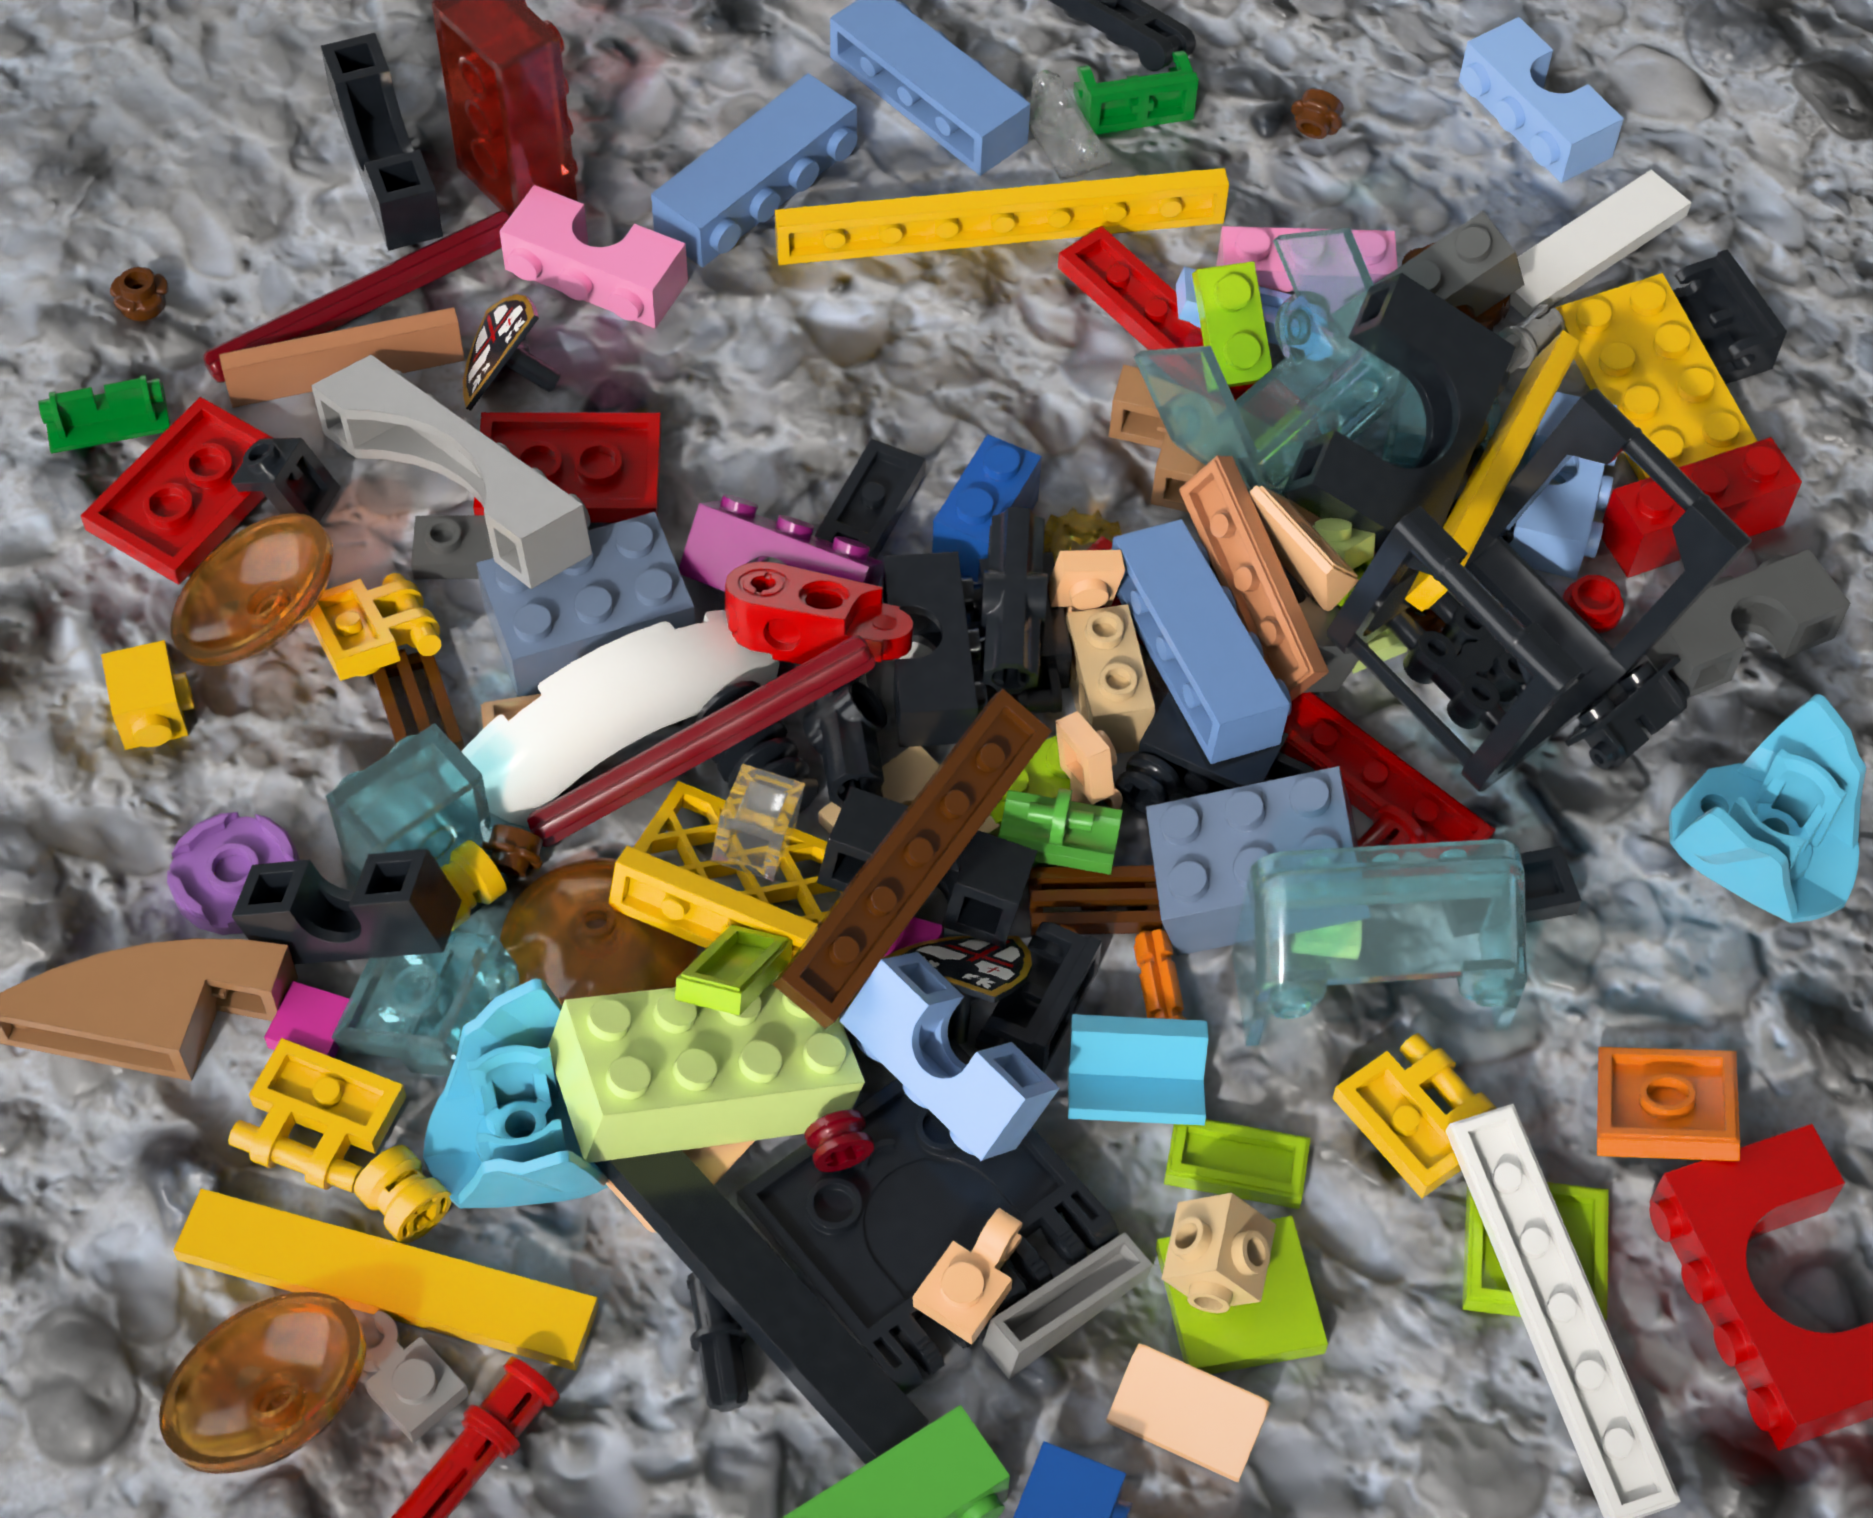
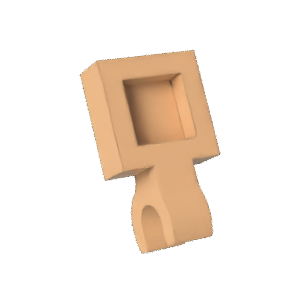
(1085, 579)
(1087, 761)
(968, 1285)

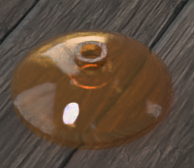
(253, 591)
(551, 942)
(263, 1383)

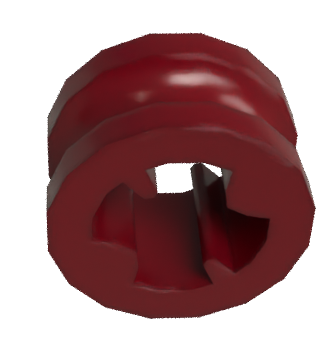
(839, 1140)

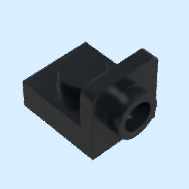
(287, 476)

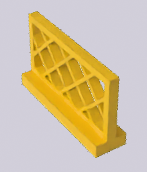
(697, 908)

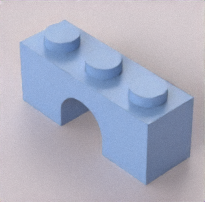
(1560, 130)
(1560, 523)
(904, 1025)

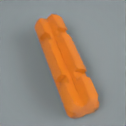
(1158, 975)

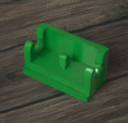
(1138, 100)

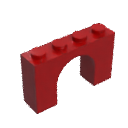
(1709, 1212)

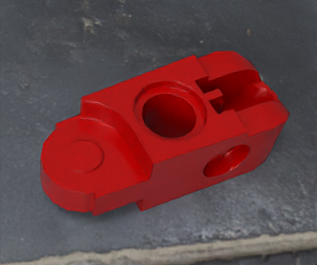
(808, 612)

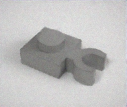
(410, 1382)

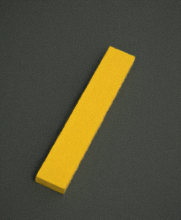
(1500, 458)
(388, 1277)

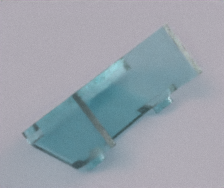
(1314, 390)
(1381, 919)

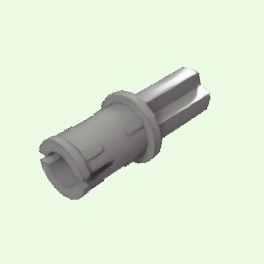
(1532, 335)

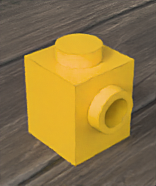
(146, 695)

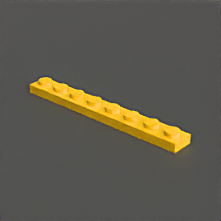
(1000, 216)

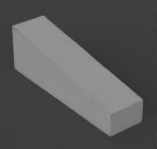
(1064, 1304)

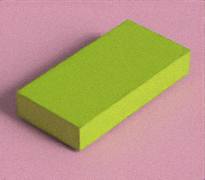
(734, 970)
(1239, 1161)

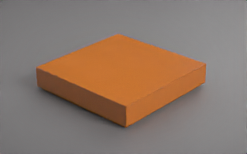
(1668, 1104)

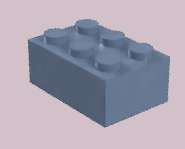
(613, 592)
(1213, 839)

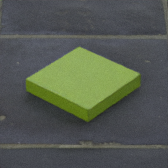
(1586, 1221)
(1254, 1334)

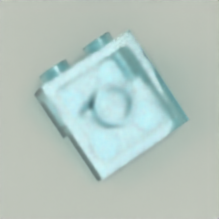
(422, 1001)

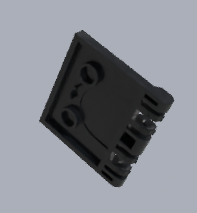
(881, 1226)

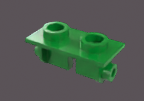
(121, 413)

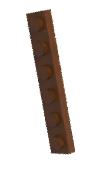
(911, 859)

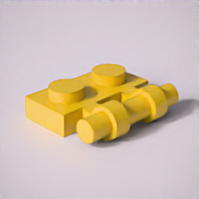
(358, 636)
(324, 1096)
(1403, 1119)

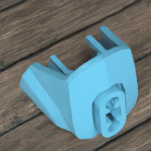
(1782, 820)
(502, 1118)

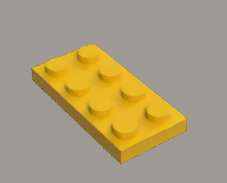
(1655, 370)

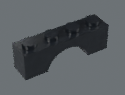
(375, 131)

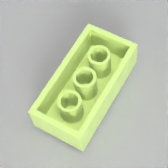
(682, 1076)

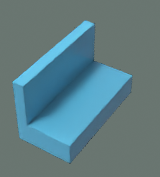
(1137, 1069)

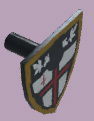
(503, 342)
(976, 971)

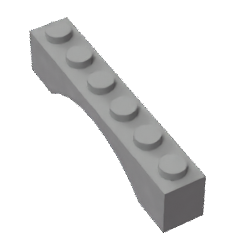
(383, 416)

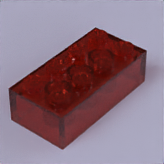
(506, 98)

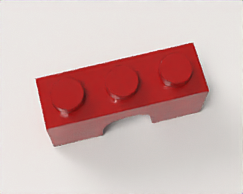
(1747, 483)

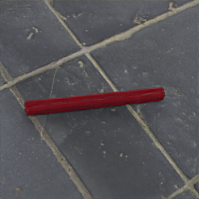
(370, 290)
(702, 740)

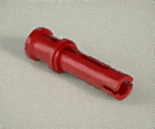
(488, 1433)

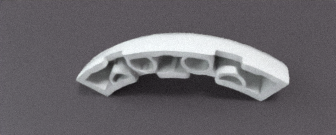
(606, 705)

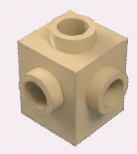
(1219, 1252)

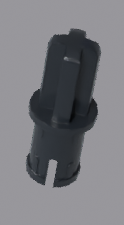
(719, 1346)

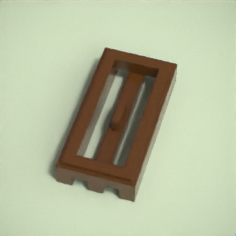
(405, 669)
(1095, 892)

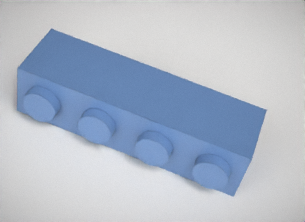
(930, 81)
(755, 169)
(1200, 643)

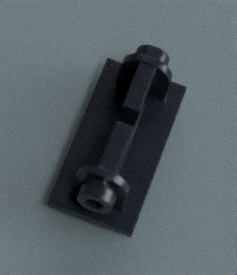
(1611, 725)

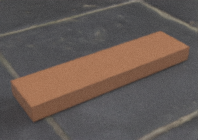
(298, 363)
(1252, 572)

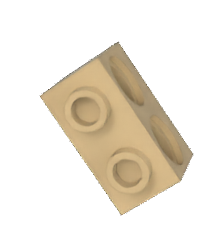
(1110, 675)

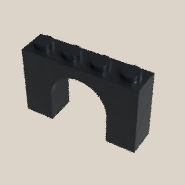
(1457, 374)

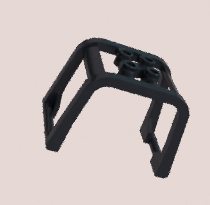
(1482, 648)

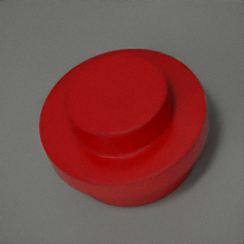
(1596, 601)

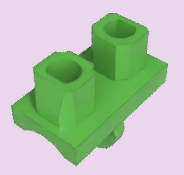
(1062, 830)

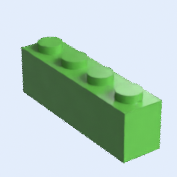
(932, 1474)

